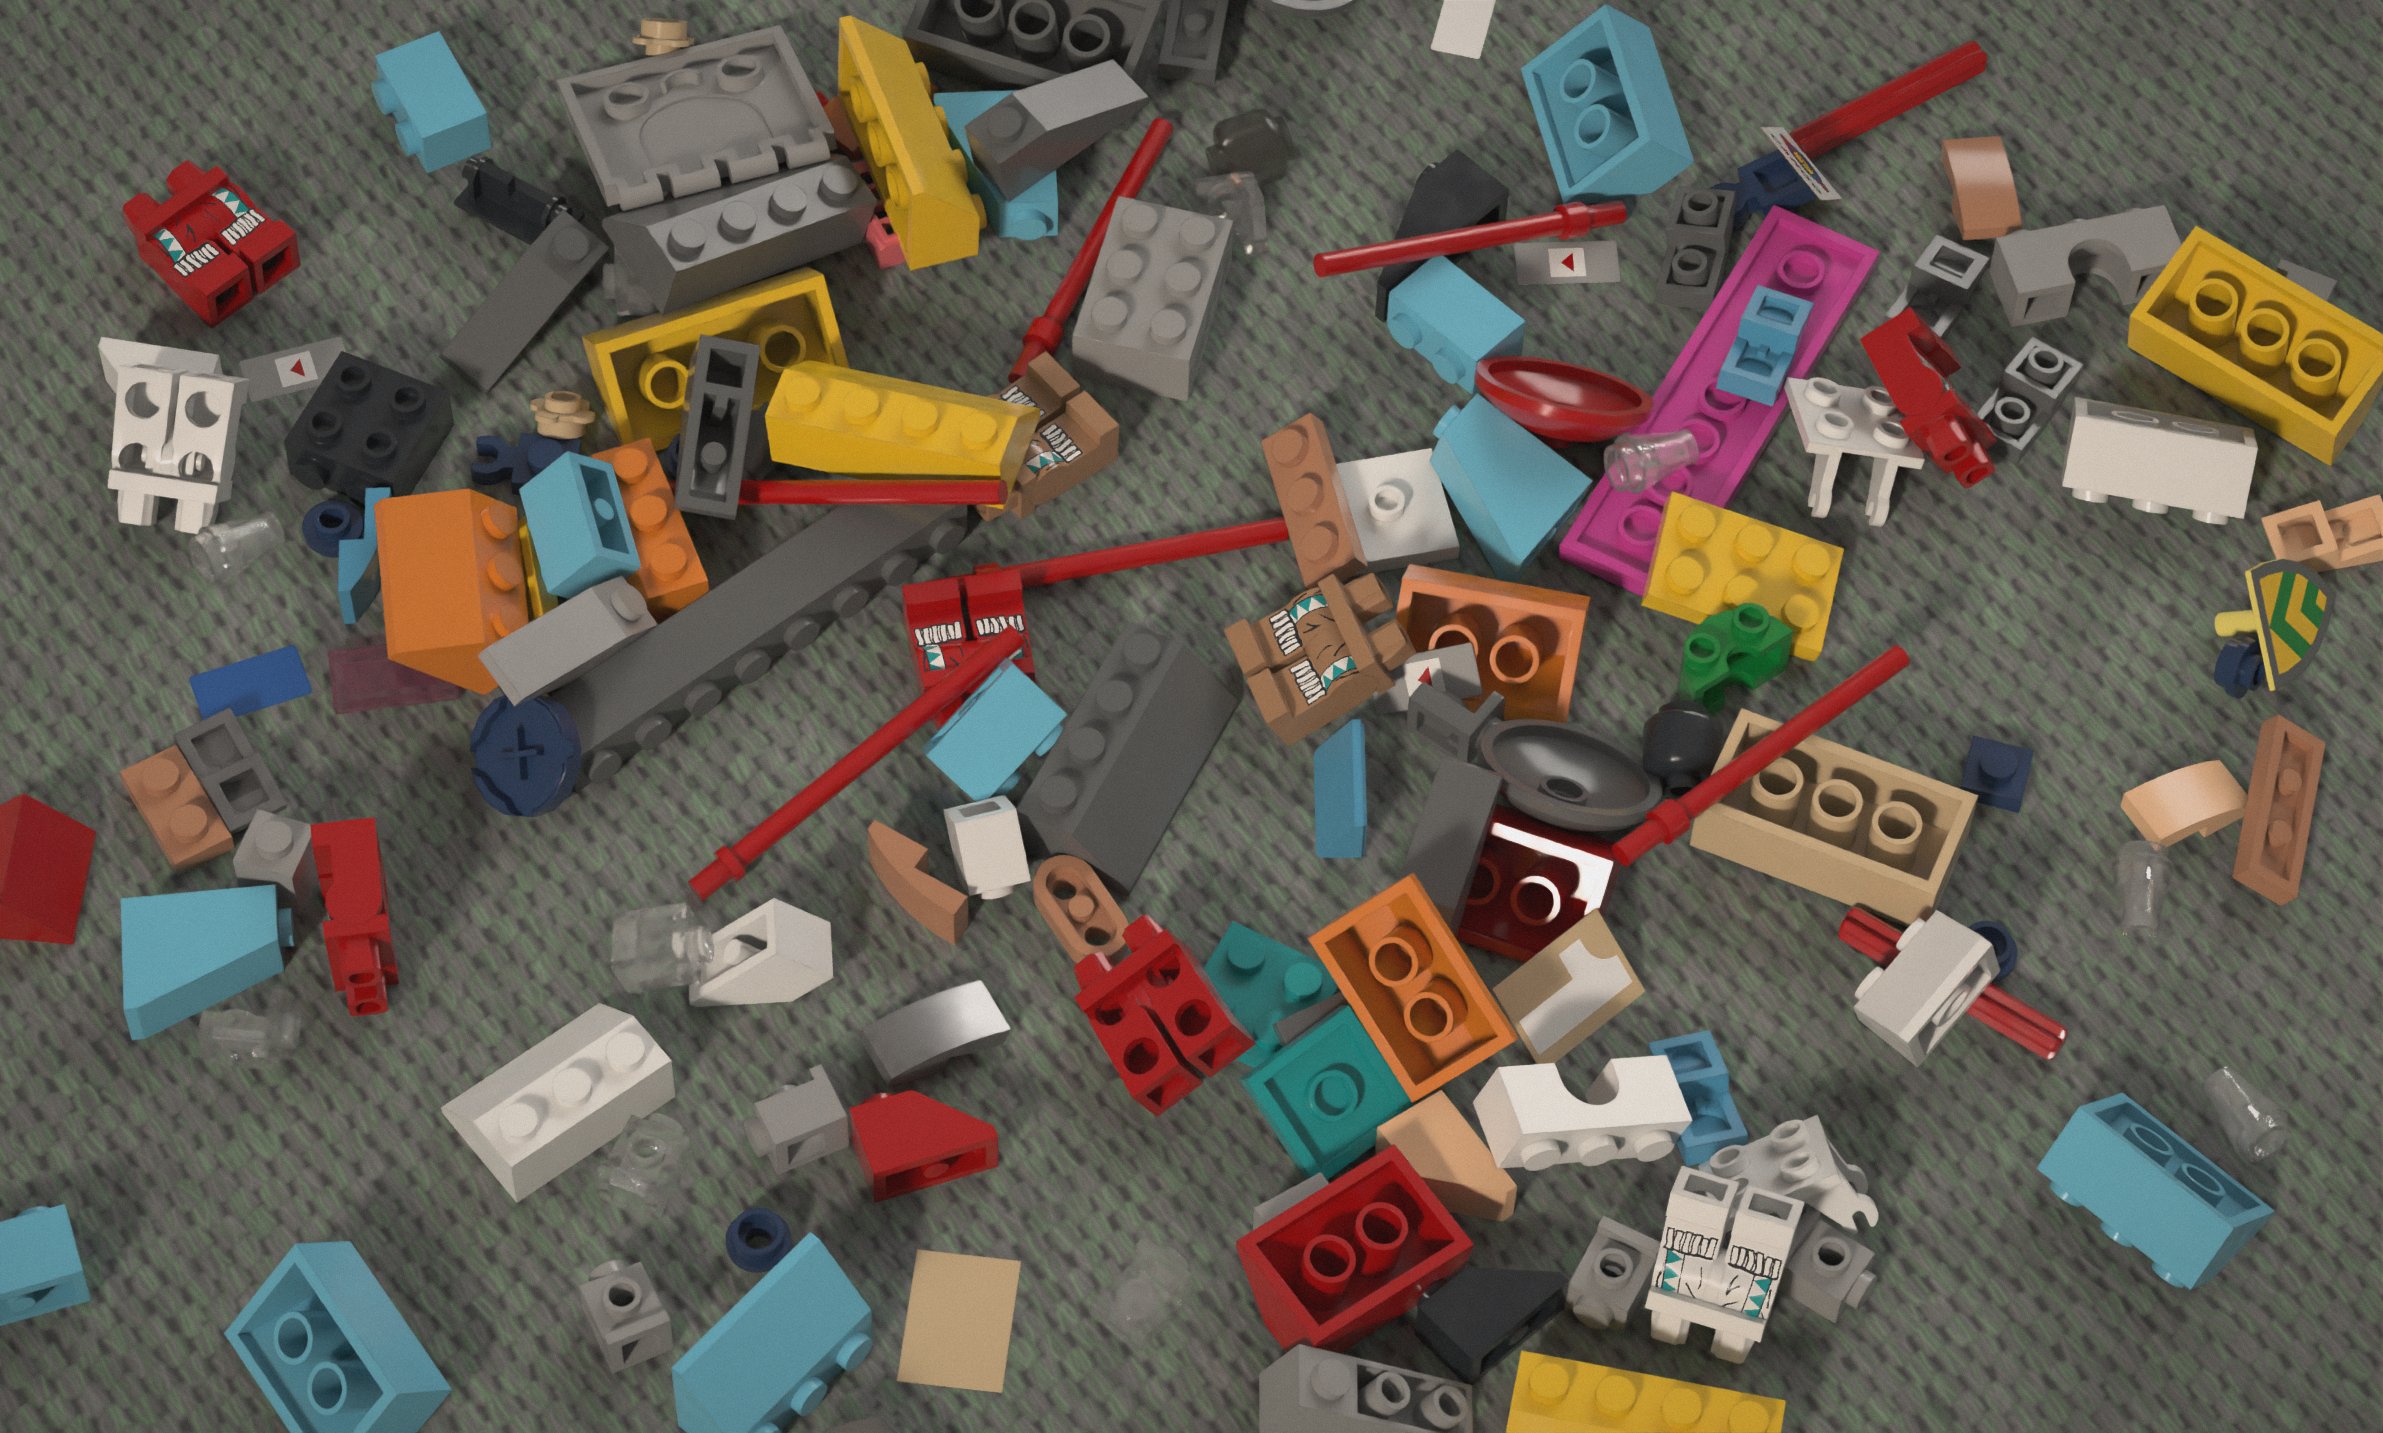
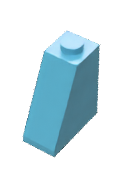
(1027, 215)
(1504, 484)
(197, 951)

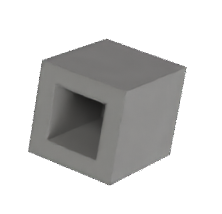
(280, 854)

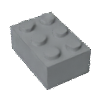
(1152, 298)

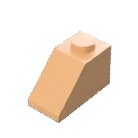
(1450, 1158)

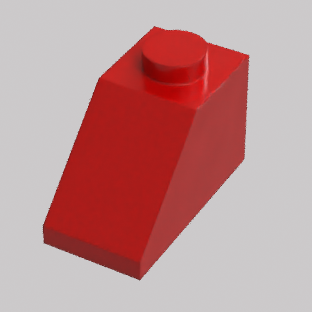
(917, 1143)

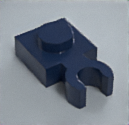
(1767, 183)
(521, 462)

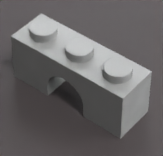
(2038, 266)

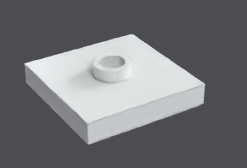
(1399, 510)

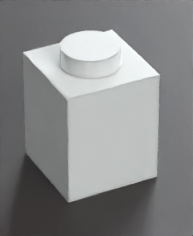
(987, 847)

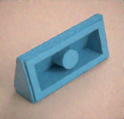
(1341, 793)

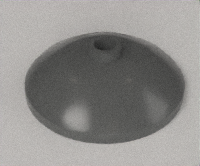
(1569, 775)

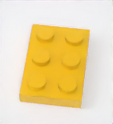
(1721, 559)

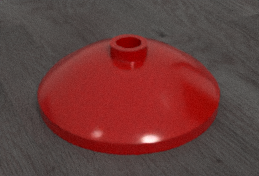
(1562, 399)

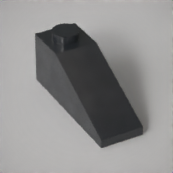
(1444, 199)

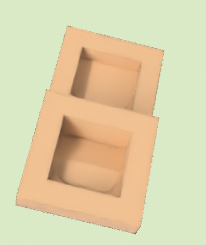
(2328, 538)
(2185, 802)

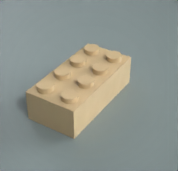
(1840, 824)

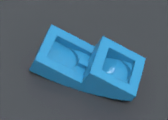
(1765, 345)
(359, 564)
(1705, 1090)

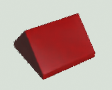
(42, 871)

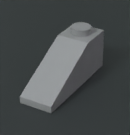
(568, 640)

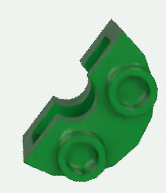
(1732, 649)

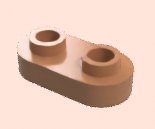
(1083, 916)

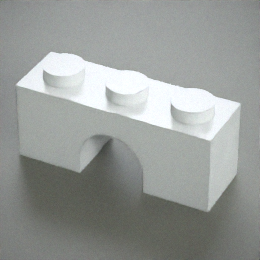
(1539, 1123)

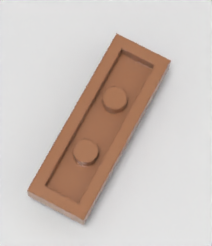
(1313, 502)
(2279, 810)

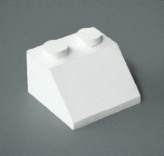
(1926, 985)

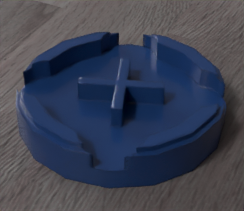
(525, 755)

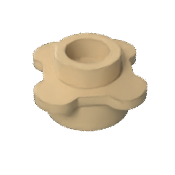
(663, 35)
(562, 415)

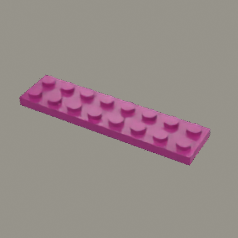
(1789, 255)

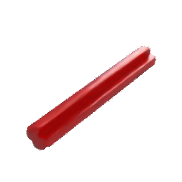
(1890, 99)
(1993, 1005)

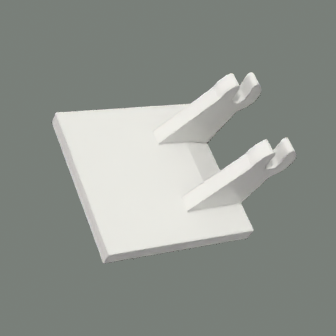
(1853, 422)
(1799, 1165)

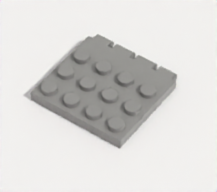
(697, 118)

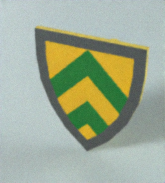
(2287, 614)

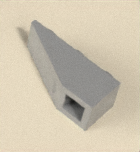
(1346, 1394)

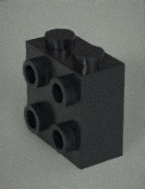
(368, 430)

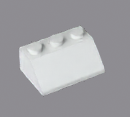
(2159, 460)
(563, 1098)

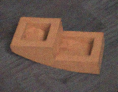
(1982, 187)
(905, 874)

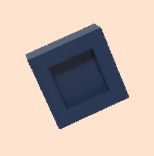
(1997, 773)

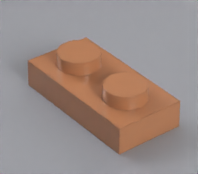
(177, 810)

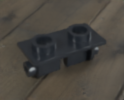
(509, 201)

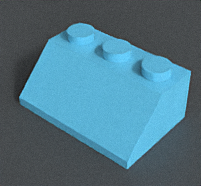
(1606, 110)
(2152, 1190)
(335, 1347)
(775, 1348)

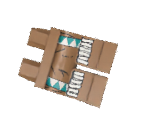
(1069, 441)
(1320, 655)

